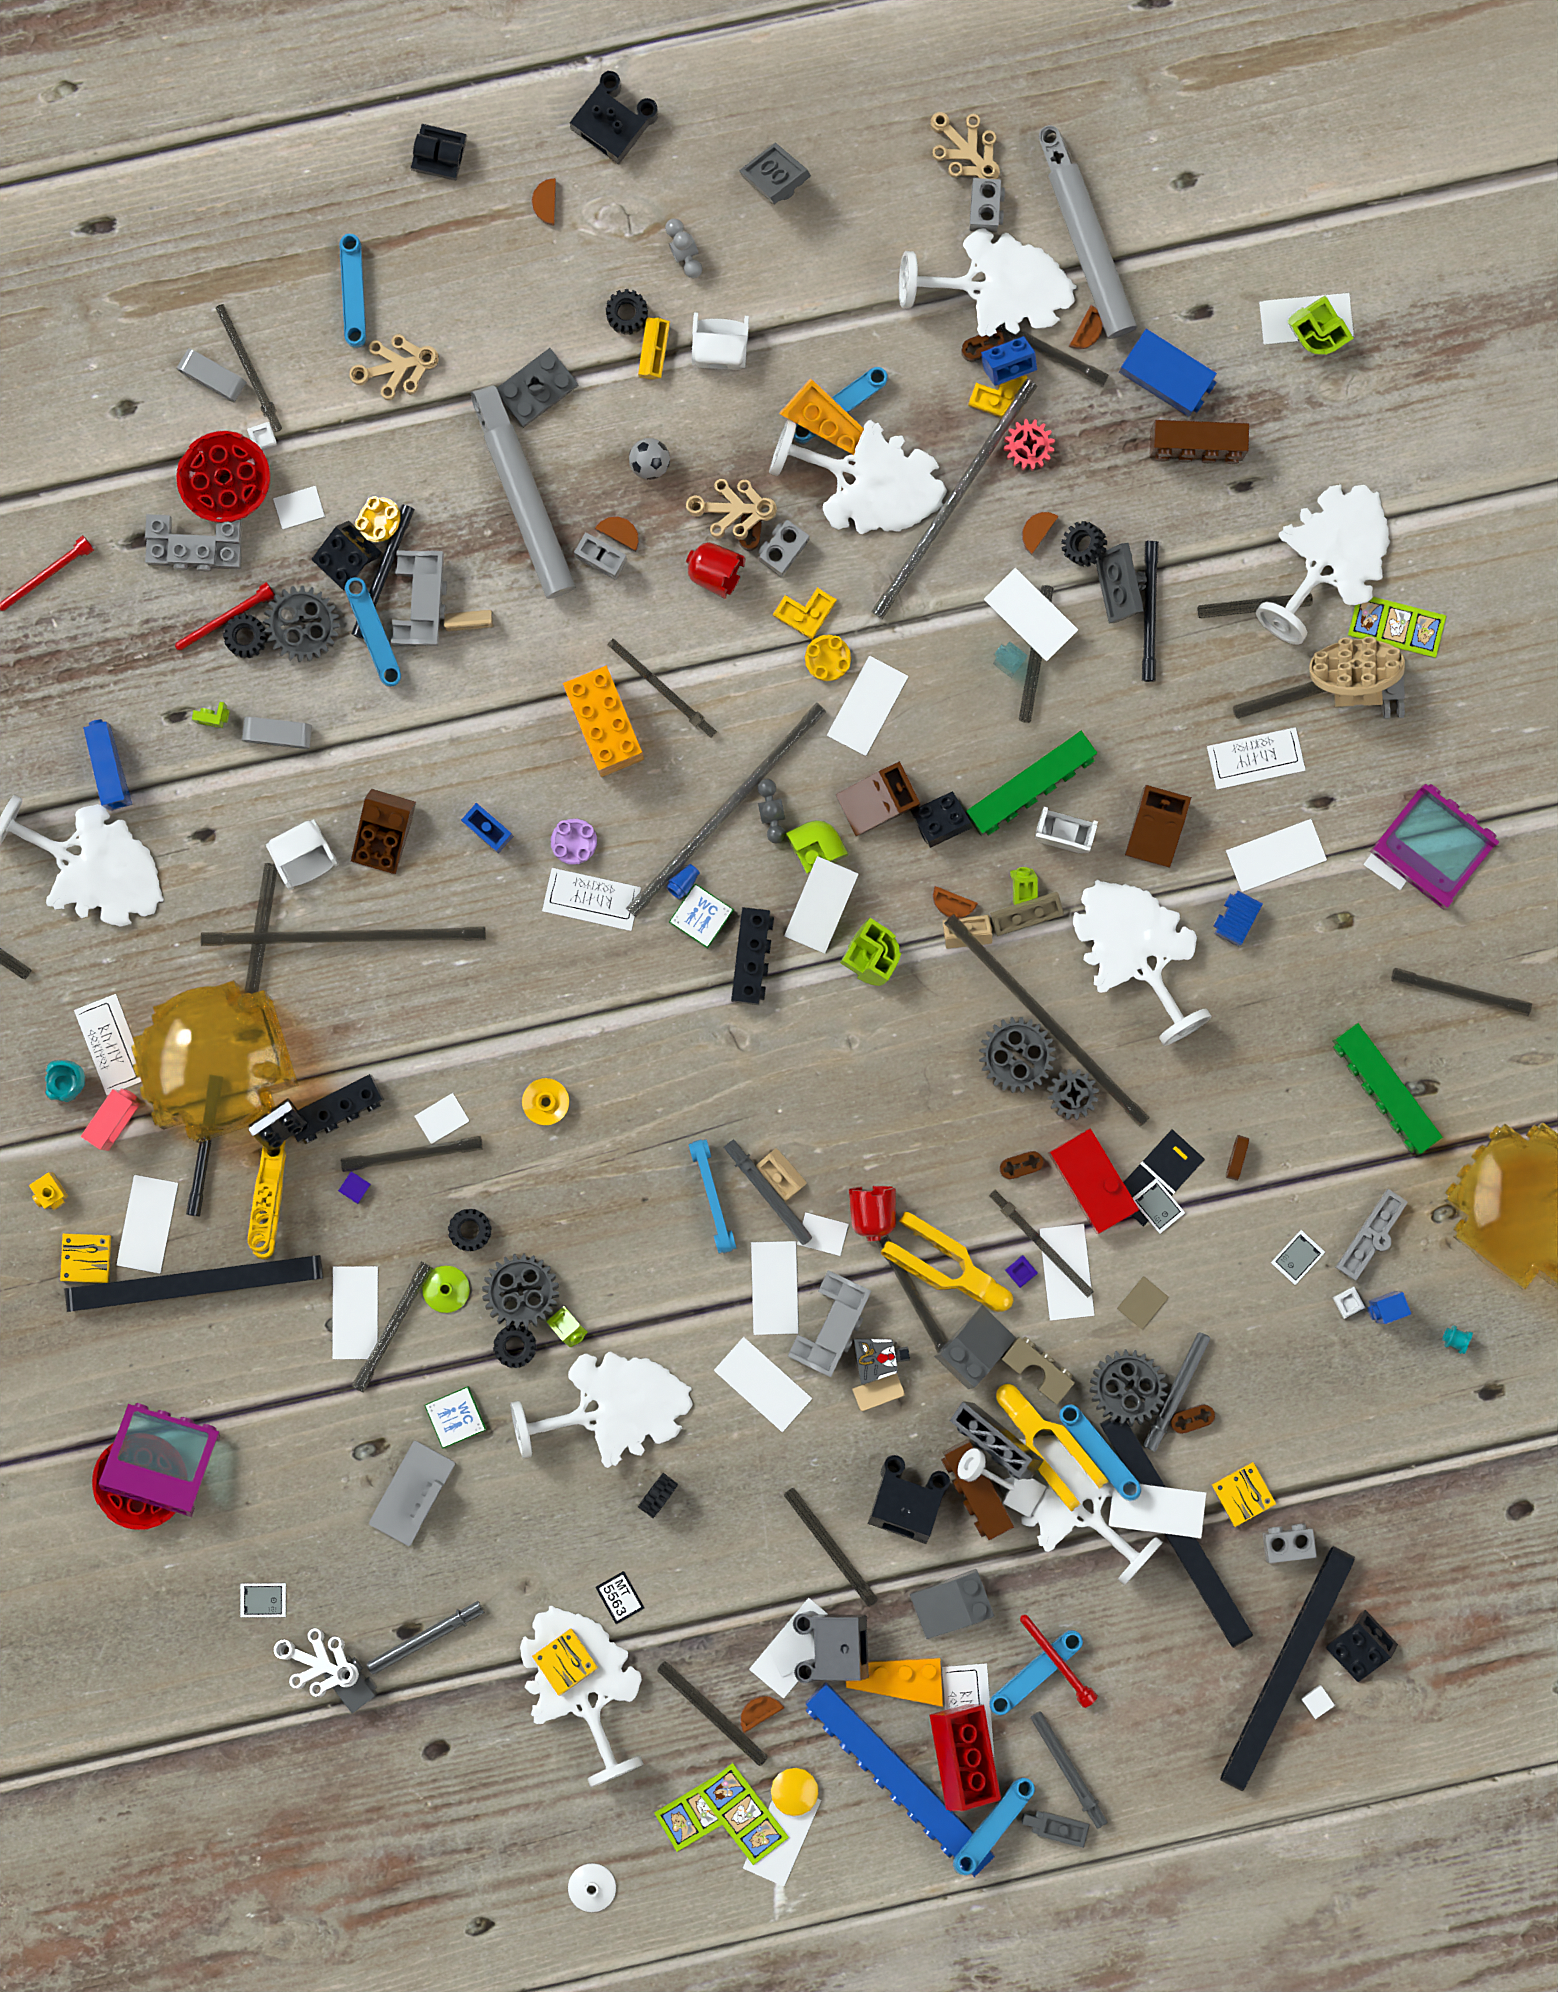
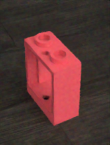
(111, 1119)

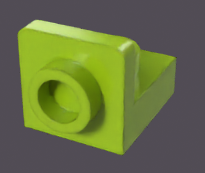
(208, 718)
(1024, 884)
(567, 1327)

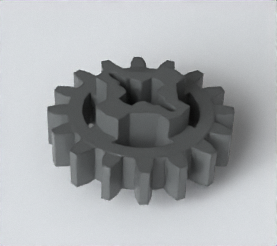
(1083, 1092)

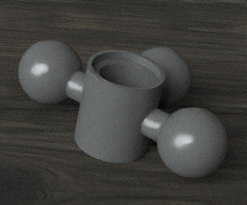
(771, 811)

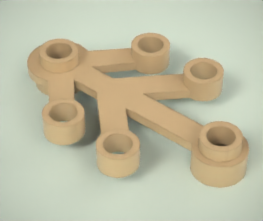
(968, 150)
(397, 365)
(735, 508)

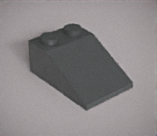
(975, 1348)
(952, 1604)

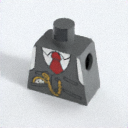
(878, 1358)

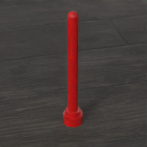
(81, 548)
(264, 594)
(1085, 1695)

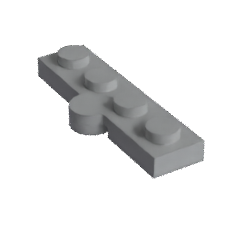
(1372, 1235)

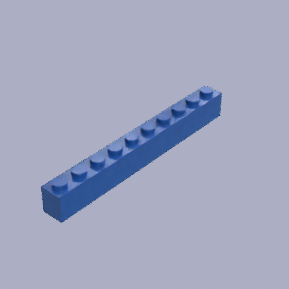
(892, 1773)

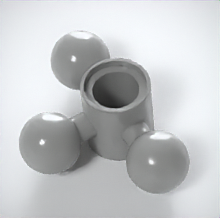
(683, 248)

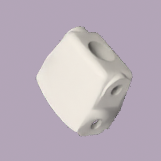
(719, 343)
(1065, 831)
(301, 854)

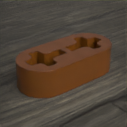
(979, 341)
(755, 534)
(1237, 1157)
(1022, 1170)
(1194, 1424)

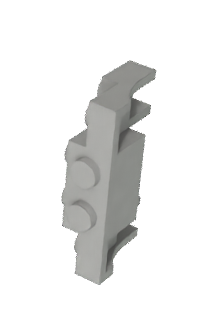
(192, 550)
(426, 601)
(837, 1328)

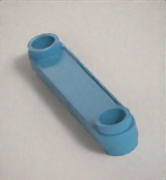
(352, 290)
(852, 396)
(372, 632)
(724, 1239)
(1100, 1452)
(1033, 1674)
(993, 1826)

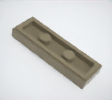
(1027, 914)

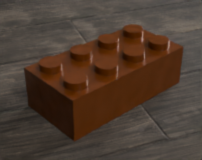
(1199, 441)
(980, 1495)

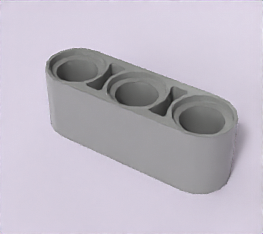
(211, 375)
(277, 732)

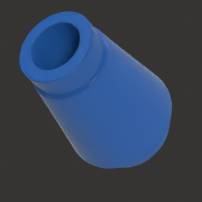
(683, 881)

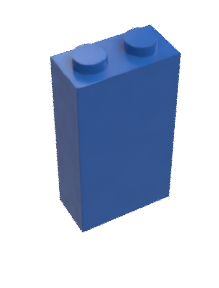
(1168, 373)

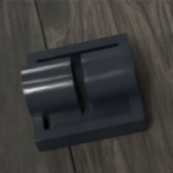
(438, 152)
(941, 819)
(278, 1125)

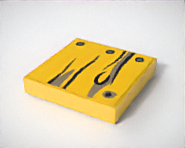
(85, 1258)
(1243, 1494)
(565, 1662)

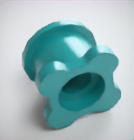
(1457, 1339)

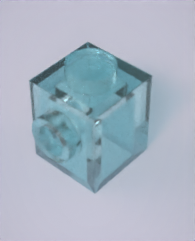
(1009, 658)

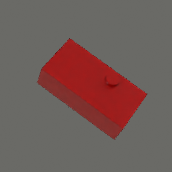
(1093, 1181)
(965, 1757)

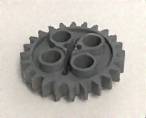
(295, 604)
(1029, 1037)
(517, 1271)
(1114, 1402)

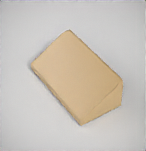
(468, 620)
(978, 926)
(781, 1174)
(878, 1392)

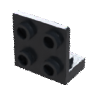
(345, 553)
(1363, 1647)

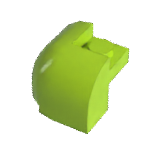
(1319, 327)
(815, 840)
(872, 953)

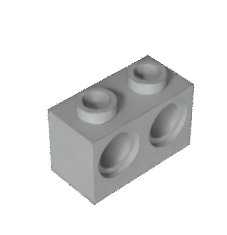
(981, 204)
(788, 550)
(600, 556)
(1289, 1550)

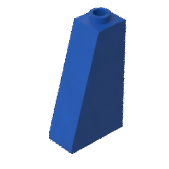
(107, 766)

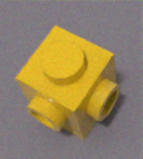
(48, 1192)

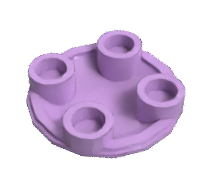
(573, 841)

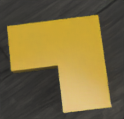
(993, 400)
(809, 618)

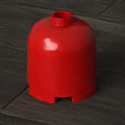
(715, 568)
(873, 1211)

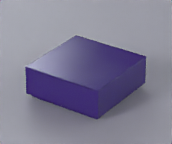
(354, 1187)
(1021, 1271)

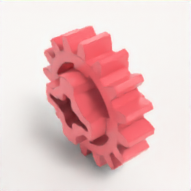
(1039, 443)

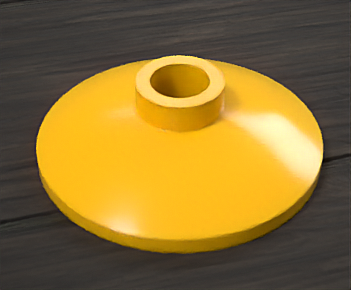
(533, 1098)

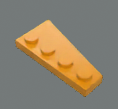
(823, 416)
(904, 1679)

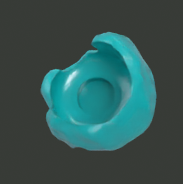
(64, 1080)

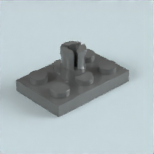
(775, 173)
(536, 387)
(1120, 583)

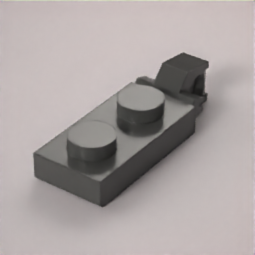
(1057, 1827)

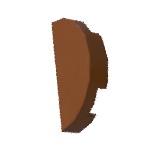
(544, 201)
(1088, 331)
(1036, 529)
(620, 531)
(951, 903)
(759, 1710)

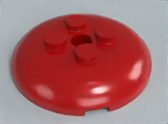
(220, 455)
(123, 1510)

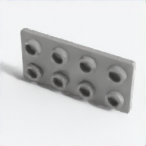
(412, 1493)

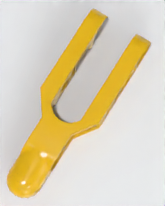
(269, 1188)
(973, 1280)
(1029, 1424)

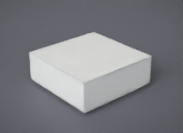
(262, 435)
(1348, 1302)
(1317, 1701)

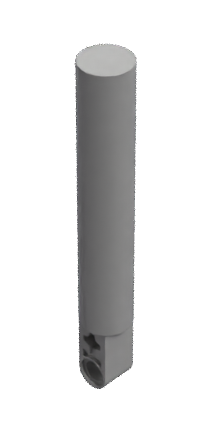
(1087, 238)
(522, 493)

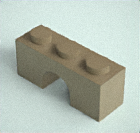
(1055, 1381)

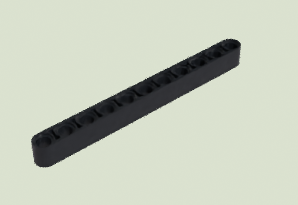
(193, 1283)
(1185, 1547)
(1287, 1668)

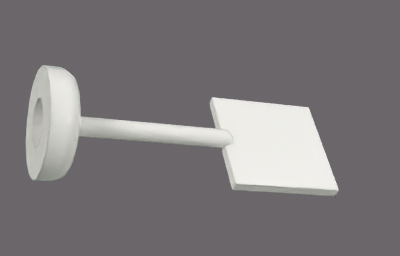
(1022, 1493)

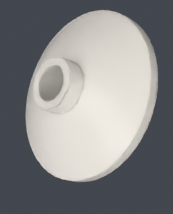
(593, 1875)

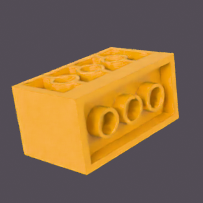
(603, 721)

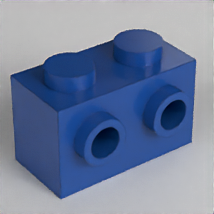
(1009, 361)

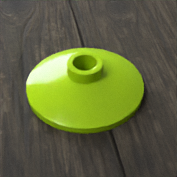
(458, 1290)

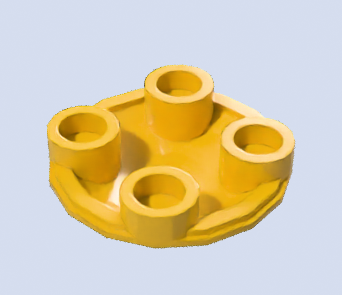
(378, 519)
(827, 657)
(794, 1791)

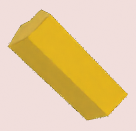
(653, 348)

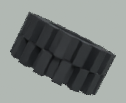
(626, 298)
(1076, 535)
(244, 622)
(455, 1230)
(514, 1361)
(658, 1495)

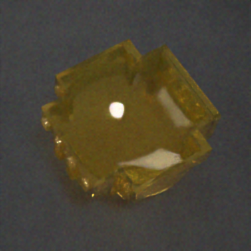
(212, 1060)
(1511, 1204)

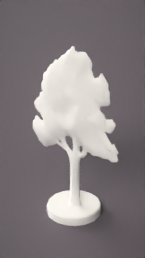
(1017, 283)
(888, 486)
(1348, 537)
(107, 873)
(1126, 931)
(632, 1400)
(1056, 1518)
(605, 1681)

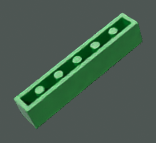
(1031, 783)
(1387, 1089)

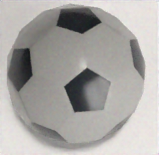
(649, 458)

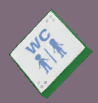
(701, 916)
(455, 1417)

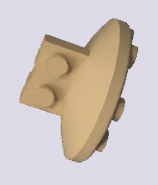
(1357, 670)

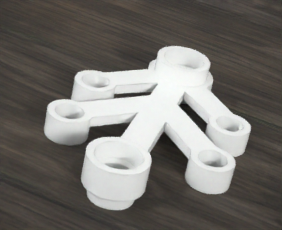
(320, 1663)

